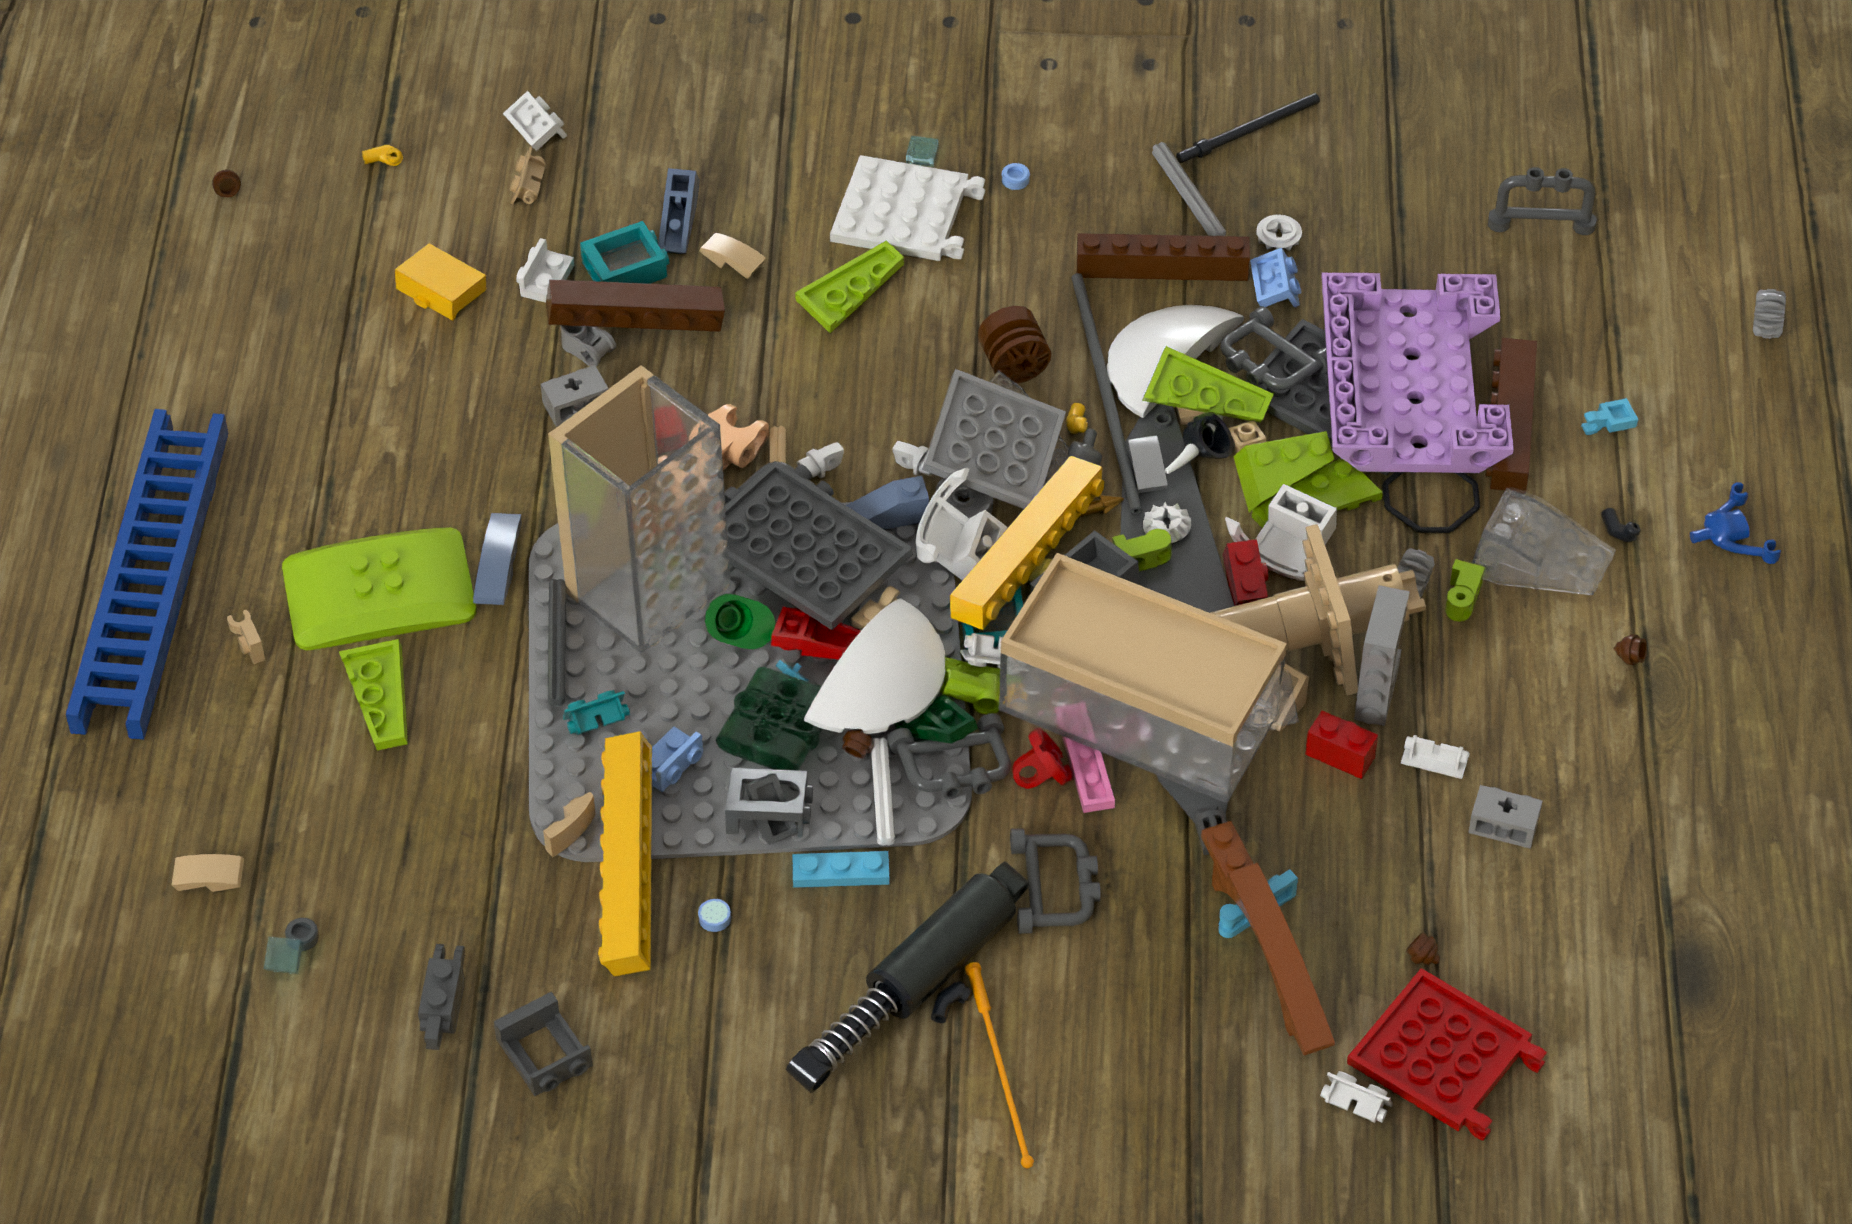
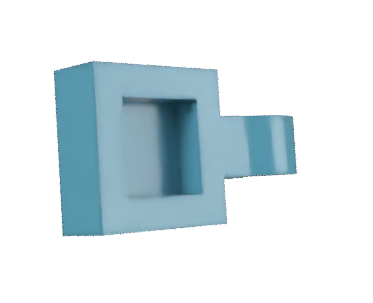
(1614, 415)

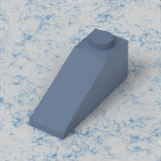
(678, 210)
(894, 504)

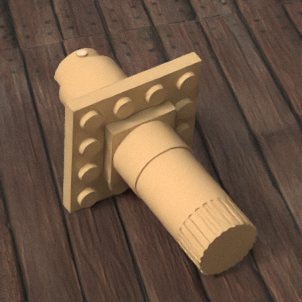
(1325, 609)

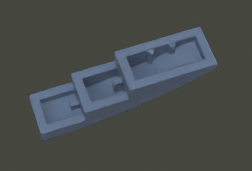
(497, 559)

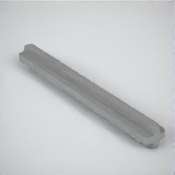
(1188, 190)

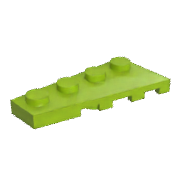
(847, 287)
(1202, 388)
(1335, 485)
(380, 691)

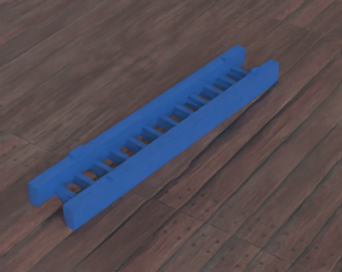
(121, 572)

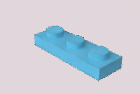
(840, 869)

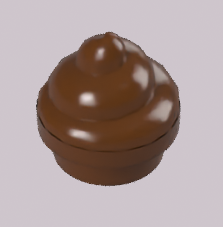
(226, 183)
(1631, 649)
(857, 743)
(1424, 950)

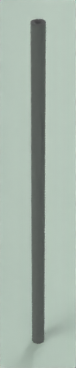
(1107, 395)

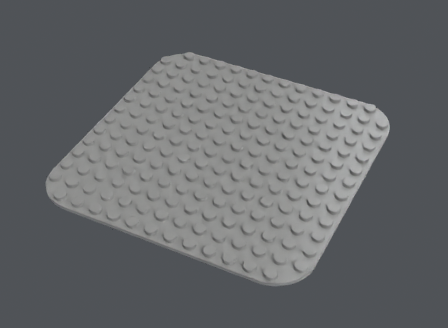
(693, 686)

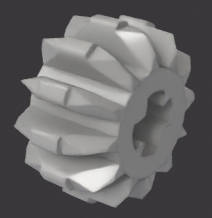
(1769, 313)
(1421, 565)

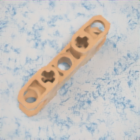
(739, 444)

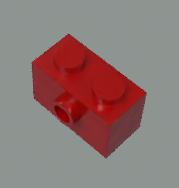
(1245, 571)
(1341, 744)

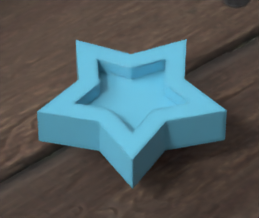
(792, 671)

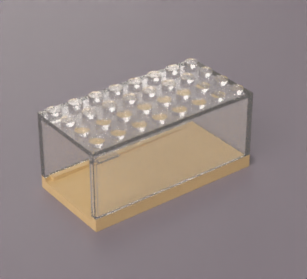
(641, 508)
(1141, 677)

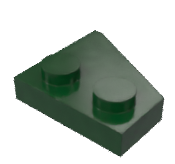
(941, 722)

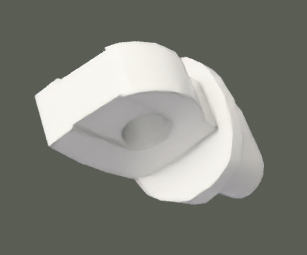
(910, 457)
(823, 459)

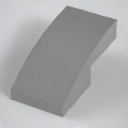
(1147, 464)

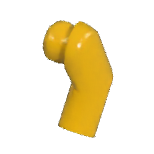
(384, 154)
(1075, 421)

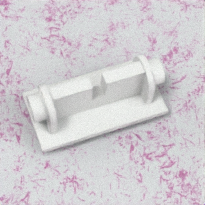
(981, 650)
(1435, 758)
(1369, 1100)

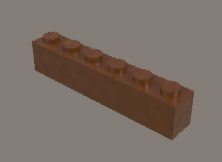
(1163, 257)
(634, 305)
(1514, 388)

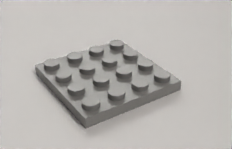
(997, 436)

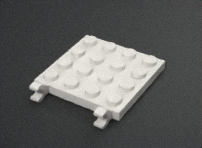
(904, 206)

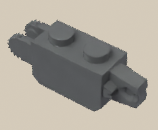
(441, 995)

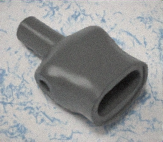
(1085, 450)

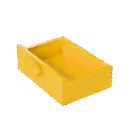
(439, 281)

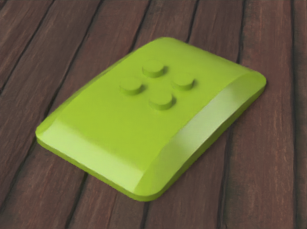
(378, 587)

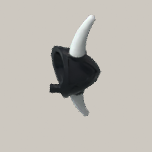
(1204, 437)

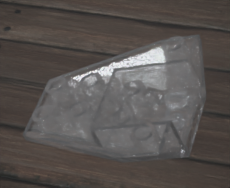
(1540, 547)

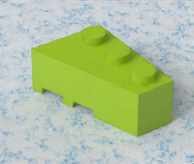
(1278, 462)

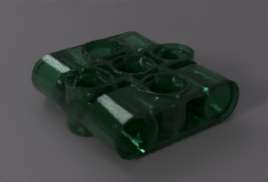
(770, 722)

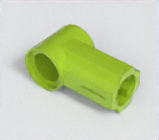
(979, 690)

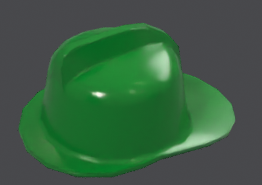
(739, 621)

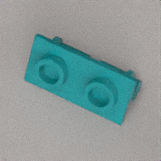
(584, 714)

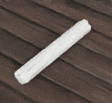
(882, 792)

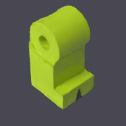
(1149, 549)
(1467, 582)

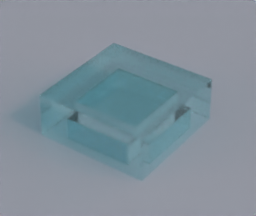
(922, 151)
(283, 955)

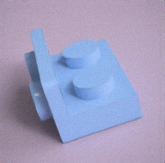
(1275, 278)
(673, 756)

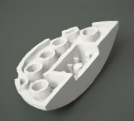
(1141, 344)
(883, 675)

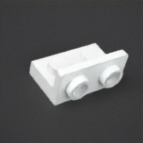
(533, 121)
(540, 268)

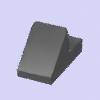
(769, 789)

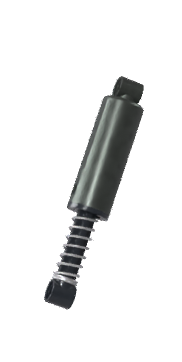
(917, 968)

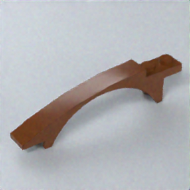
(1247, 886)

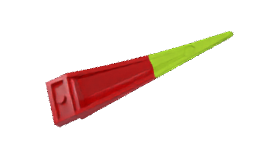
(802, 632)

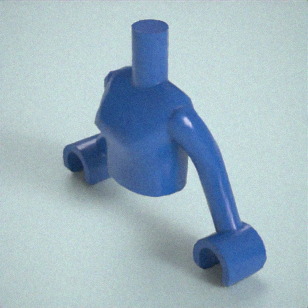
(1727, 527)

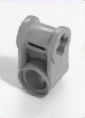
(587, 343)

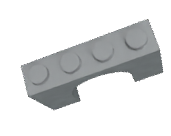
(1381, 655)

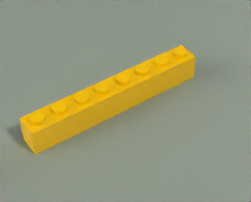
(1026, 543)
(626, 854)

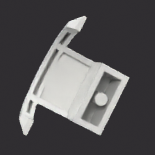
(1285, 530)
(951, 536)

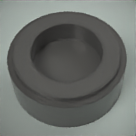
(304, 930)

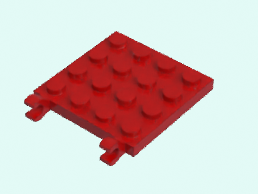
(1443, 1051)

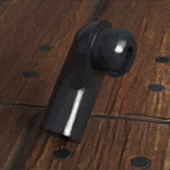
(1626, 533)
(946, 997)

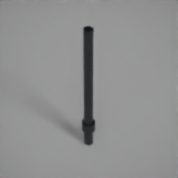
(1204, 147)

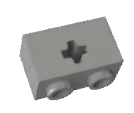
(571, 393)
(1505, 816)

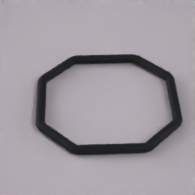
(1456, 524)

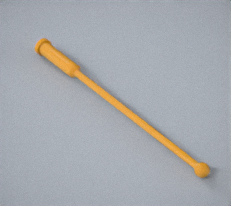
(973, 971)

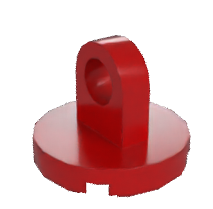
(1044, 757)

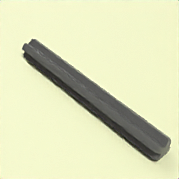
(556, 642)

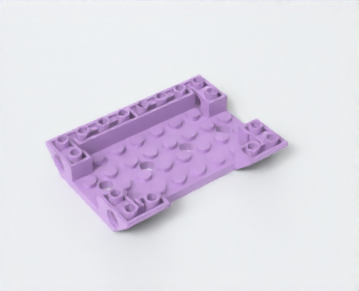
(1374, 380)

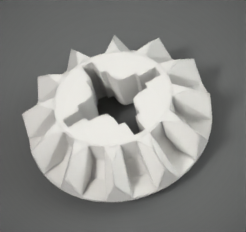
(1288, 226)
(1179, 525)

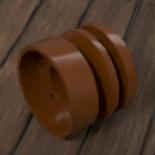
(1014, 343)

